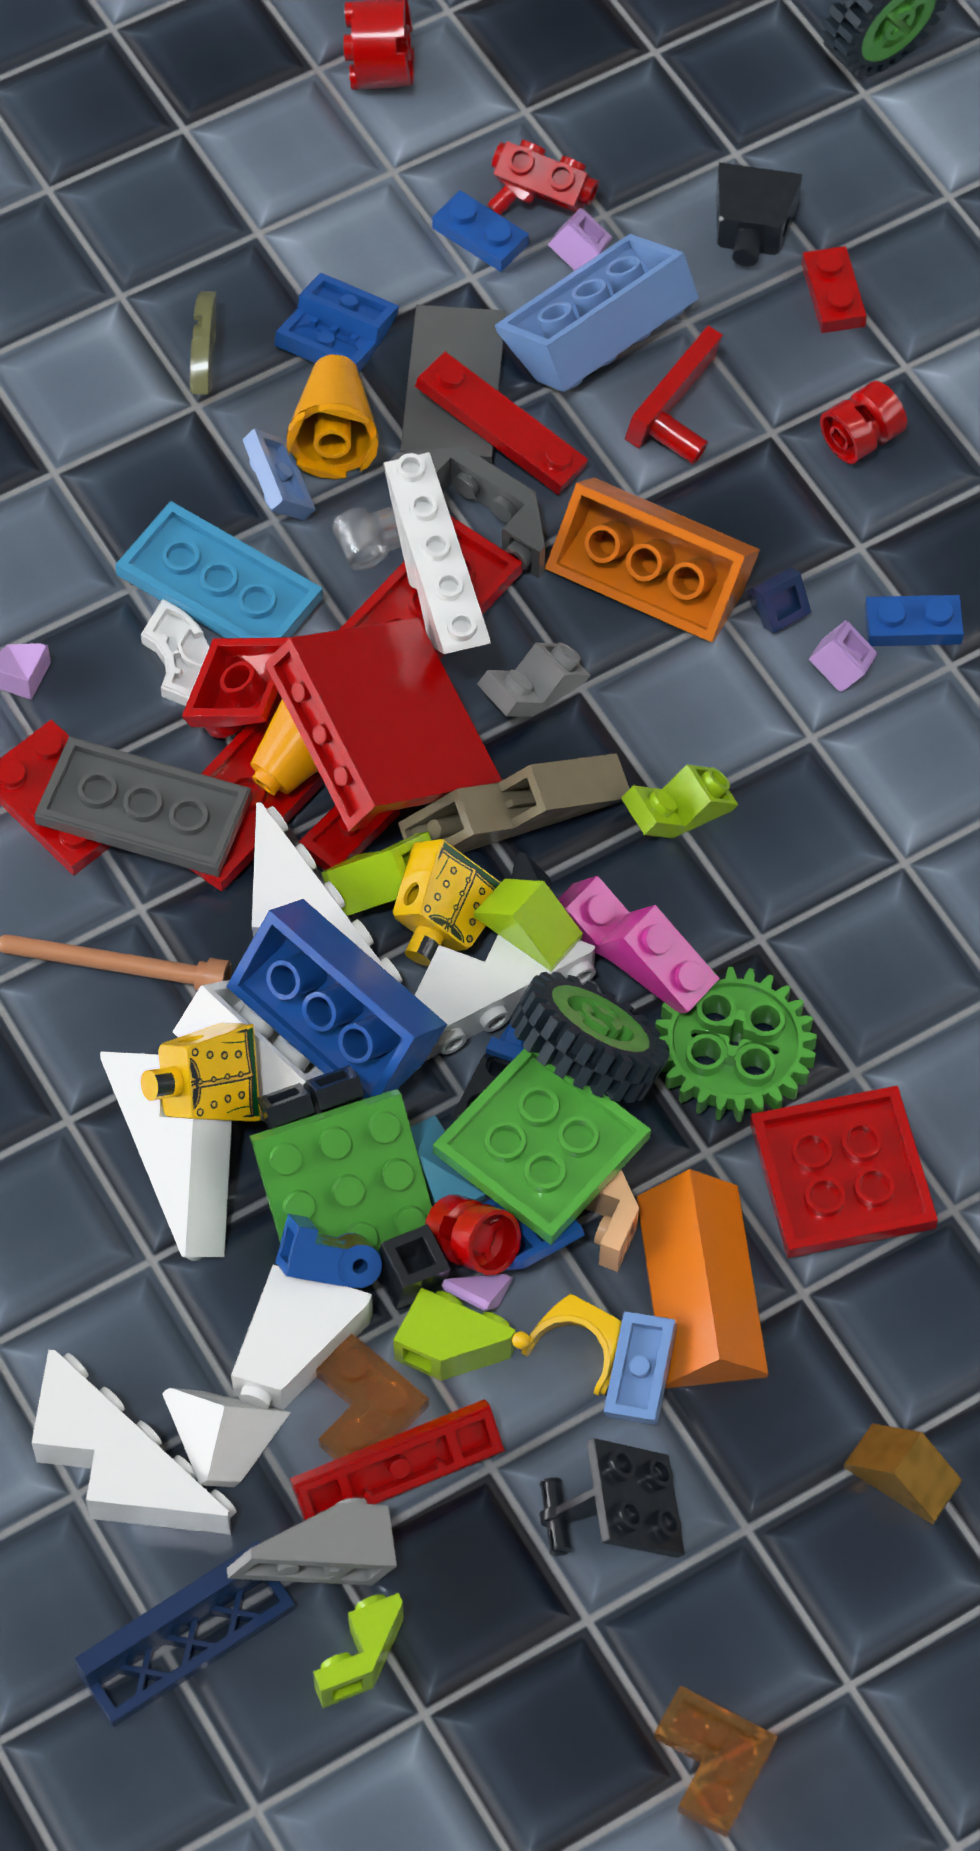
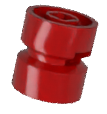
(861, 423)
(474, 1234)

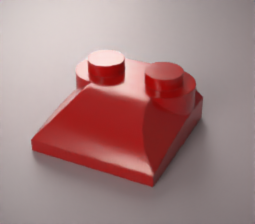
(233, 686)

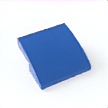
(336, 321)

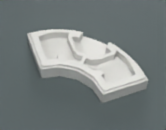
(179, 646)

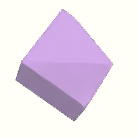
(580, 240)
(843, 656)
(23, 668)

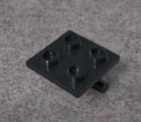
(630, 1496)

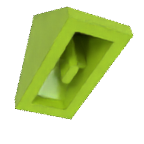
(531, 920)

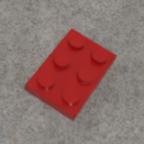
(23, 781)

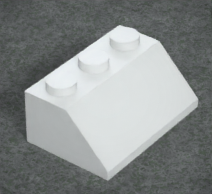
(276, 1059)

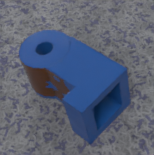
(325, 1258)

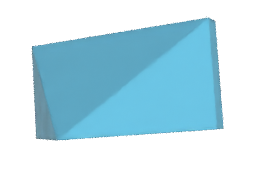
(438, 1176)

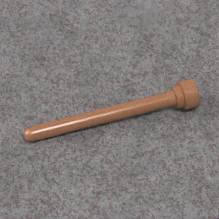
(204, 973)

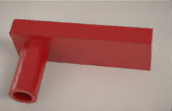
(653, 415)

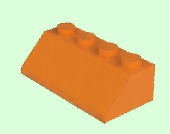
(651, 558)

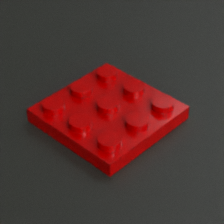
(843, 1171)

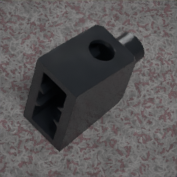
(754, 210)

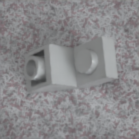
(538, 681)

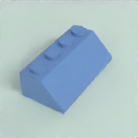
(599, 311)

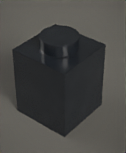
(412, 1263)

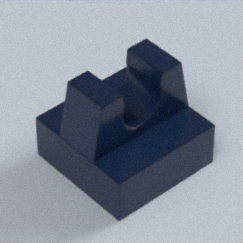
(780, 600)

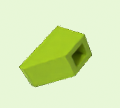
(449, 1339)

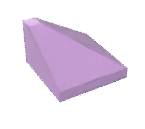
(481, 1291)

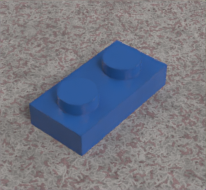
(480, 231)
(914, 620)

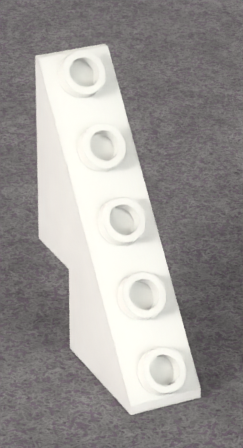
(434, 555)
(287, 875)
(484, 994)
(182, 1158)
(129, 1472)

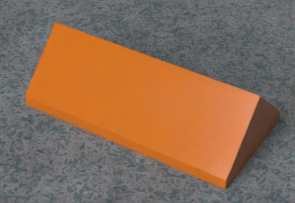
(702, 1279)

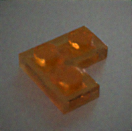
(377, 1394)
(729, 1754)

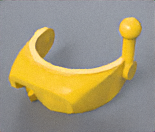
(577, 1312)

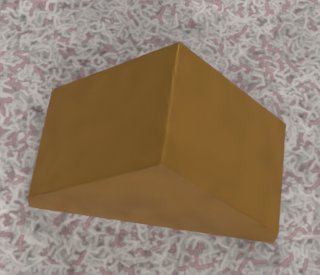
(905, 1469)

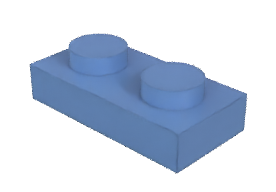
(278, 475)
(640, 1368)

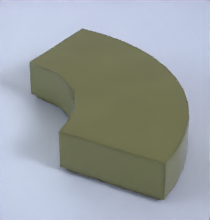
(203, 343)

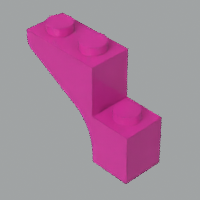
(639, 944)

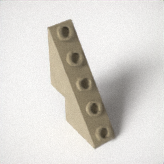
(521, 803)

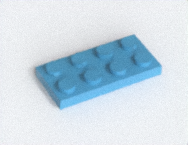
(217, 578)

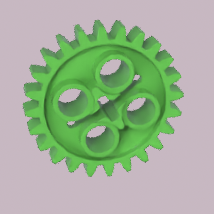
(725, 1081)

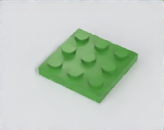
(541, 1144)
(346, 1170)

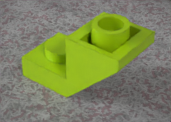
(683, 804)
(373, 876)
(374, 1630)

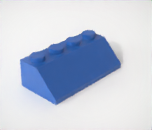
(334, 1000)

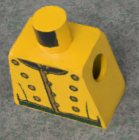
(440, 899)
(207, 1074)

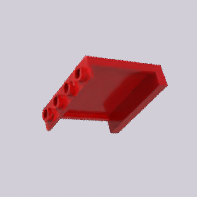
(379, 718)

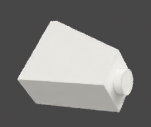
(293, 1334)

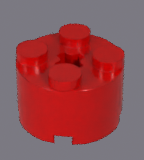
(379, 44)

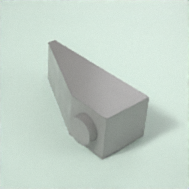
(337, 1546)

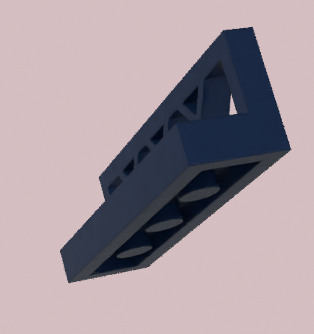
(164, 1625)

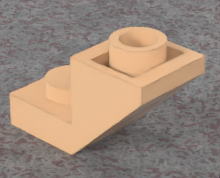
(618, 1221)

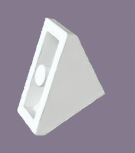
(221, 1433)

